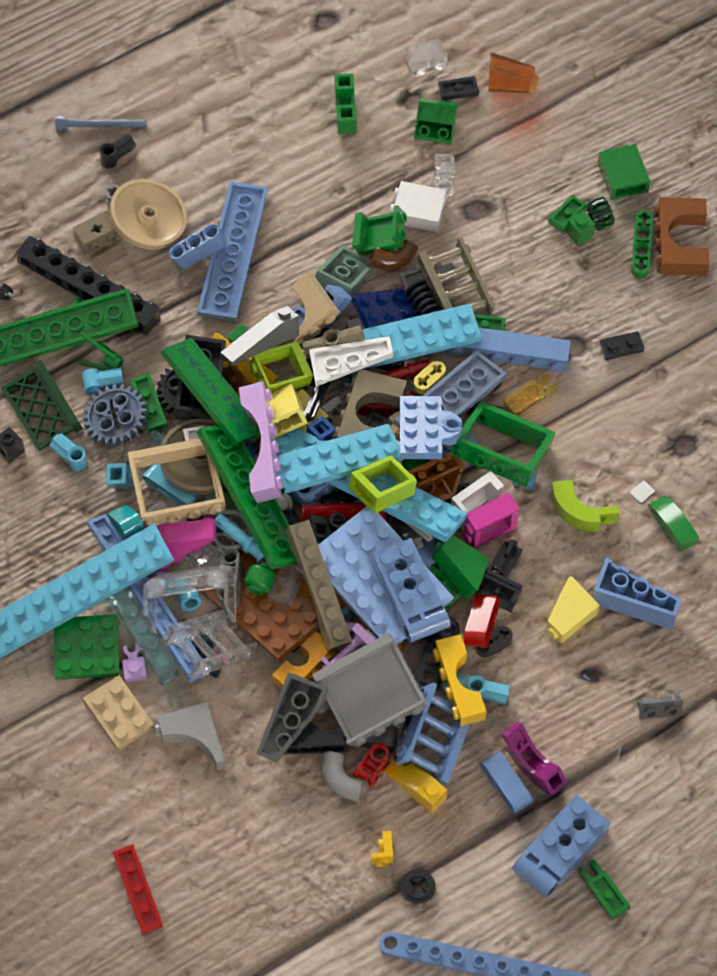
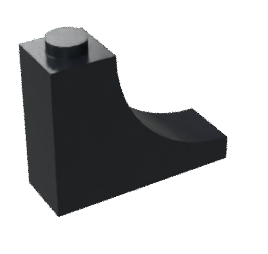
(316, 741)

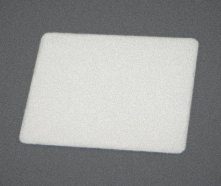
(642, 491)

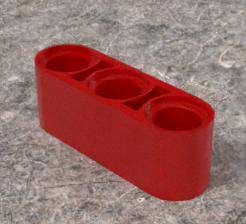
(481, 620)

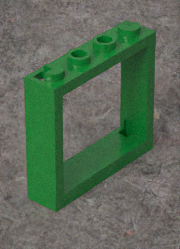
(512, 426)

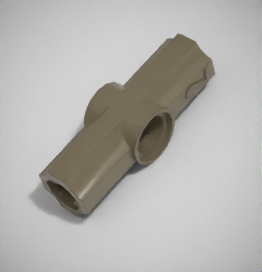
(334, 337)

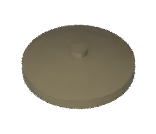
(189, 474)

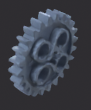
(98, 421)

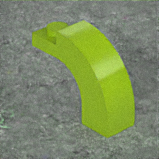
(577, 513)

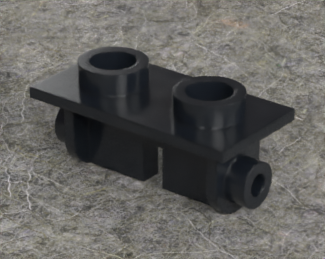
(506, 558)

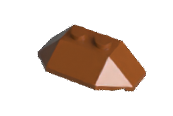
(439, 476)

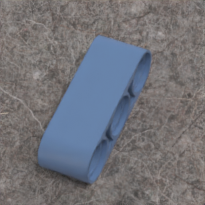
(197, 246)
(506, 782)

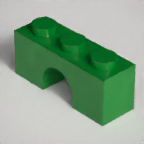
(345, 103)

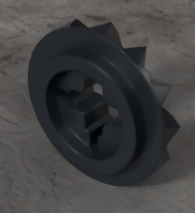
(417, 876)

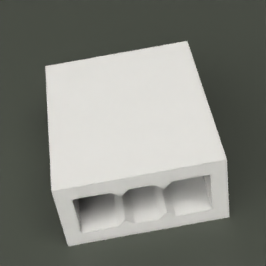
(421, 204)

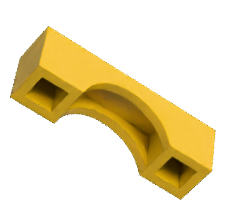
(467, 704)

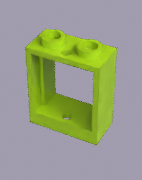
(296, 358)
(370, 495)

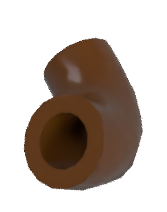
(393, 259)

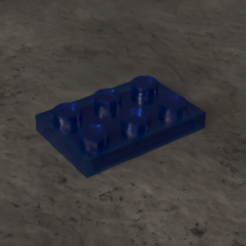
(382, 307)

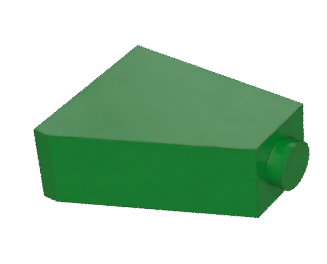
(460, 564)

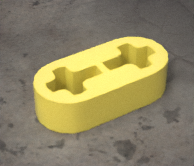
(428, 376)

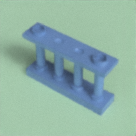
(448, 752)

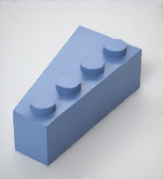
(634, 596)

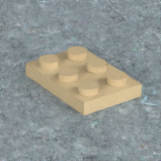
(118, 712)

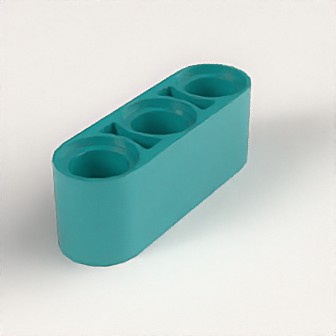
(126, 521)

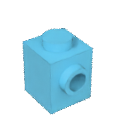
(119, 476)

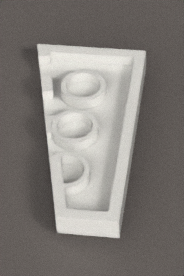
(342, 359)

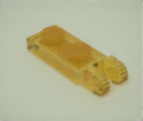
(529, 395)

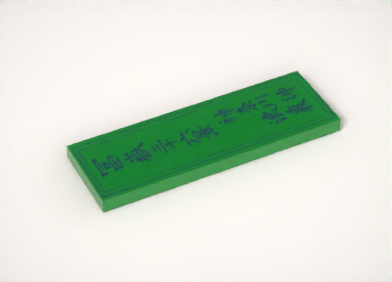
(211, 390)

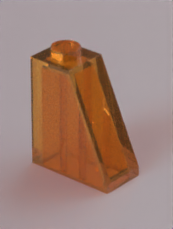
(511, 75)

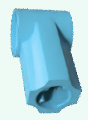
(95, 379)
(69, 451)

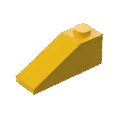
(418, 785)

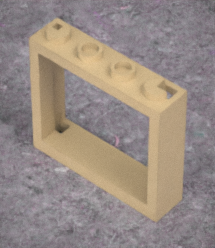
(171, 453)

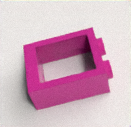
(491, 520)

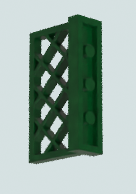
(57, 401)

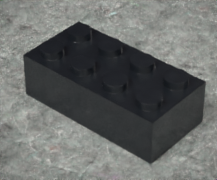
(186, 404)

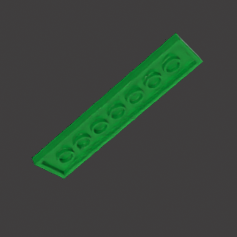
(64, 326)
(264, 518)

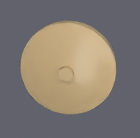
(148, 214)

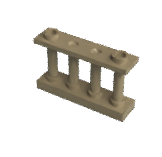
(436, 280)

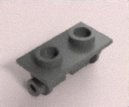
(666, 707)

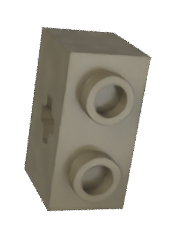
(95, 233)

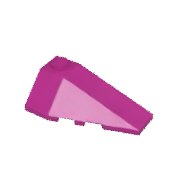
(186, 537)

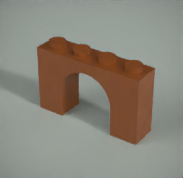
(673, 257)

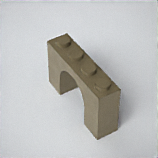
(368, 388)

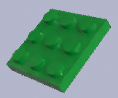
(87, 647)

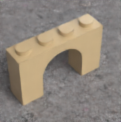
(318, 311)

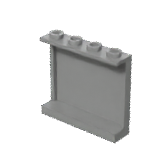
(371, 690)

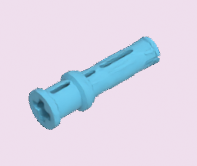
(247, 542)

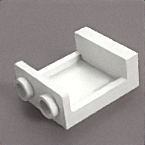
(483, 489)

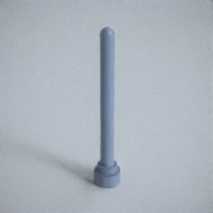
(63, 123)

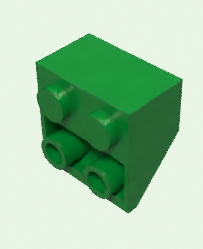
(435, 120)

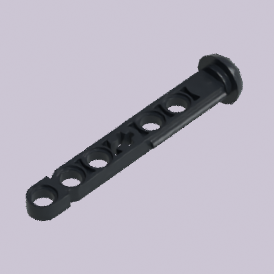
(426, 666)

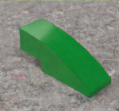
(674, 523)

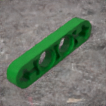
(639, 243)

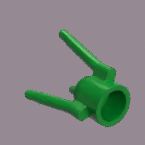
(111, 359)

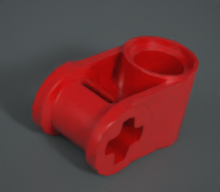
(371, 768)

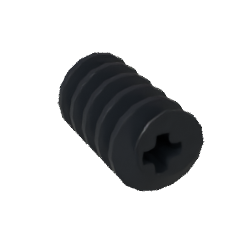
(422, 298)

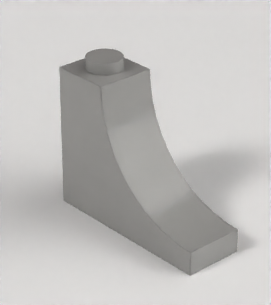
(194, 727)

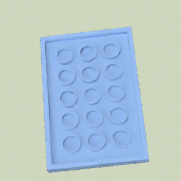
(353, 578)

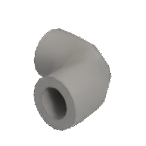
(337, 778)

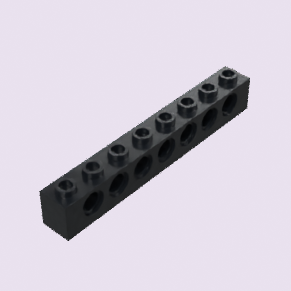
(29, 254)

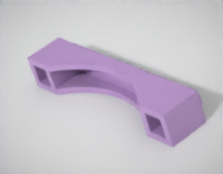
(264, 477)

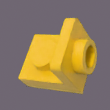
(385, 845)

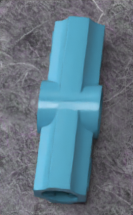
(489, 690)

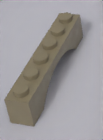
(328, 611)

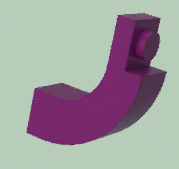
(531, 762)

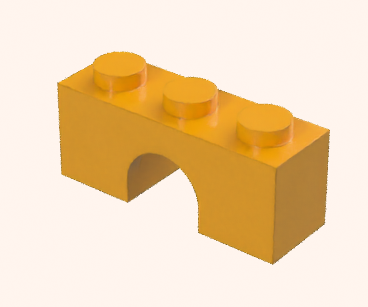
(313, 650)

